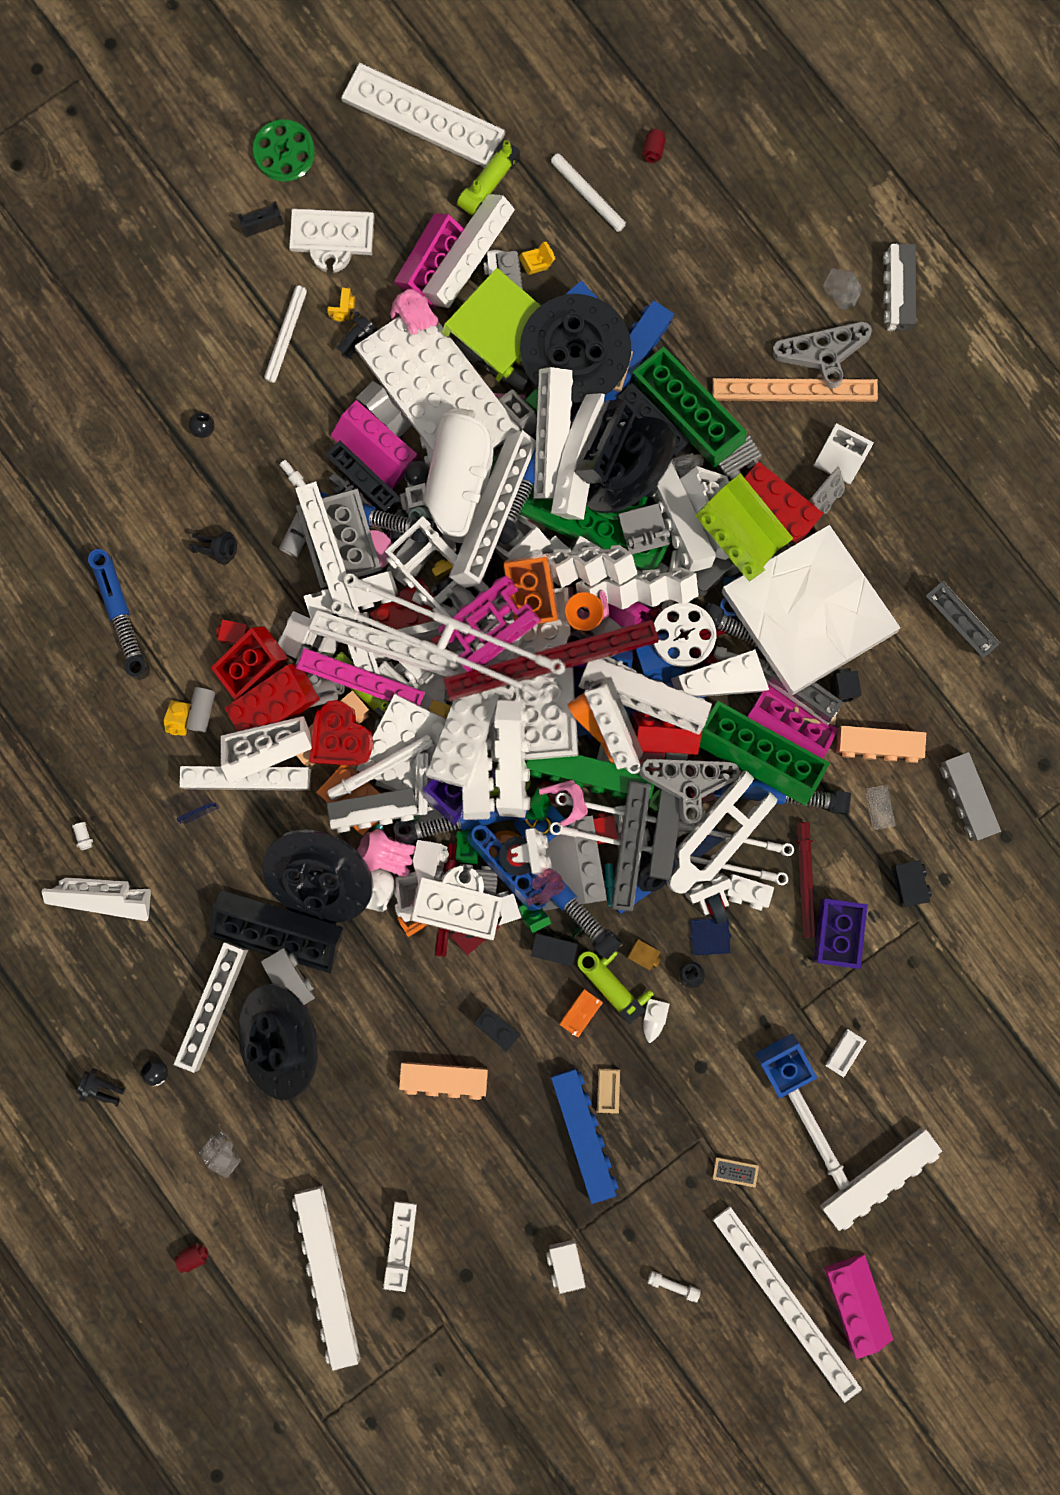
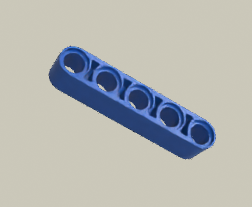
(482, 848)

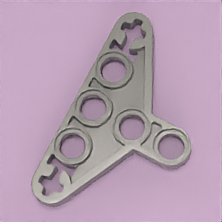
(814, 353)
(680, 781)

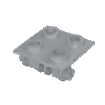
(829, 491)
(644, 529)

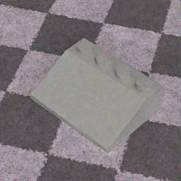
(350, 532)
(578, 863)

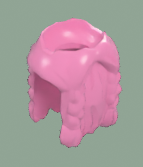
(414, 311)
(385, 853)

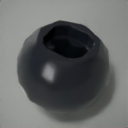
(201, 425)
(416, 472)
(691, 974)
(154, 1072)

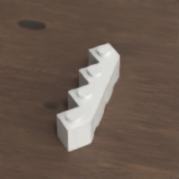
(590, 565)
(648, 588)
(510, 751)

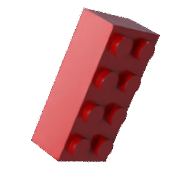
(786, 504)
(274, 700)

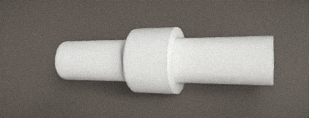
(294, 476)

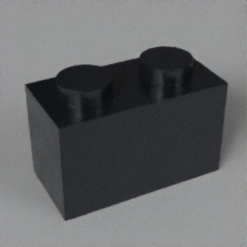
(845, 685)
(911, 883)
(497, 1028)

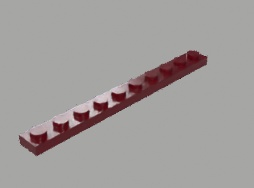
(569, 654)

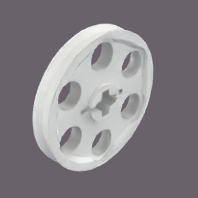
(693, 637)

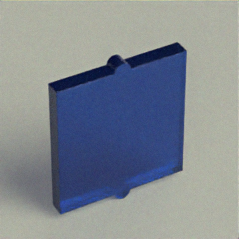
(199, 812)
(709, 937)

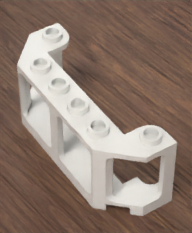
(434, 543)

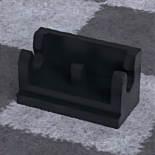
(261, 220)
(554, 948)

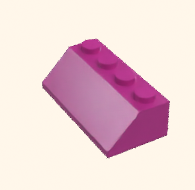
(429, 253)
(374, 444)
(777, 714)
(858, 1306)

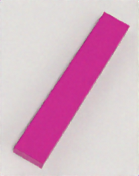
(356, 677)

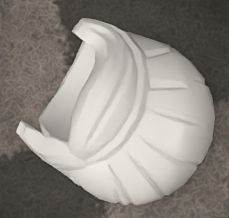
(382, 889)

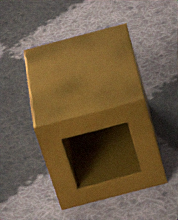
(644, 955)

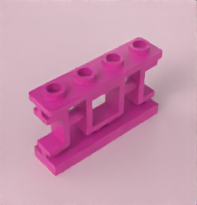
(507, 633)

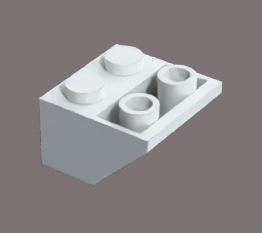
(843, 450)

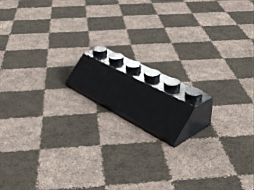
(273, 928)

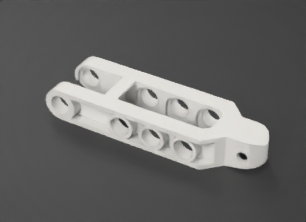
(684, 872)

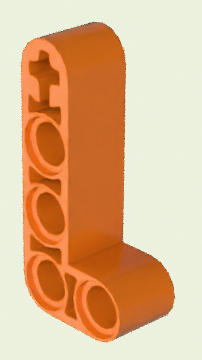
(584, 715)

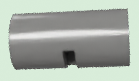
(294, 539)
(201, 709)

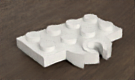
(331, 235)
(457, 904)

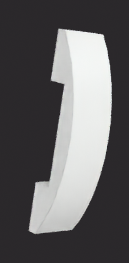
(400, 1246)

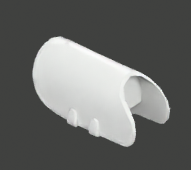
(458, 472)

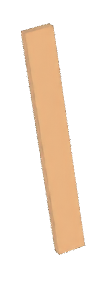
(794, 390)

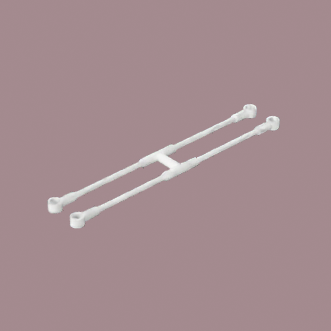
(451, 624)
(681, 826)

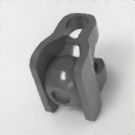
(710, 577)

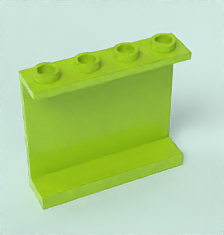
(494, 322)
(743, 526)

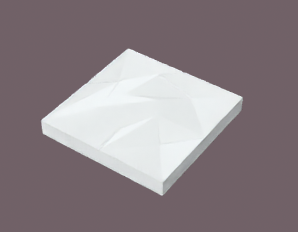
(811, 610)

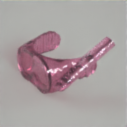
(553, 886)

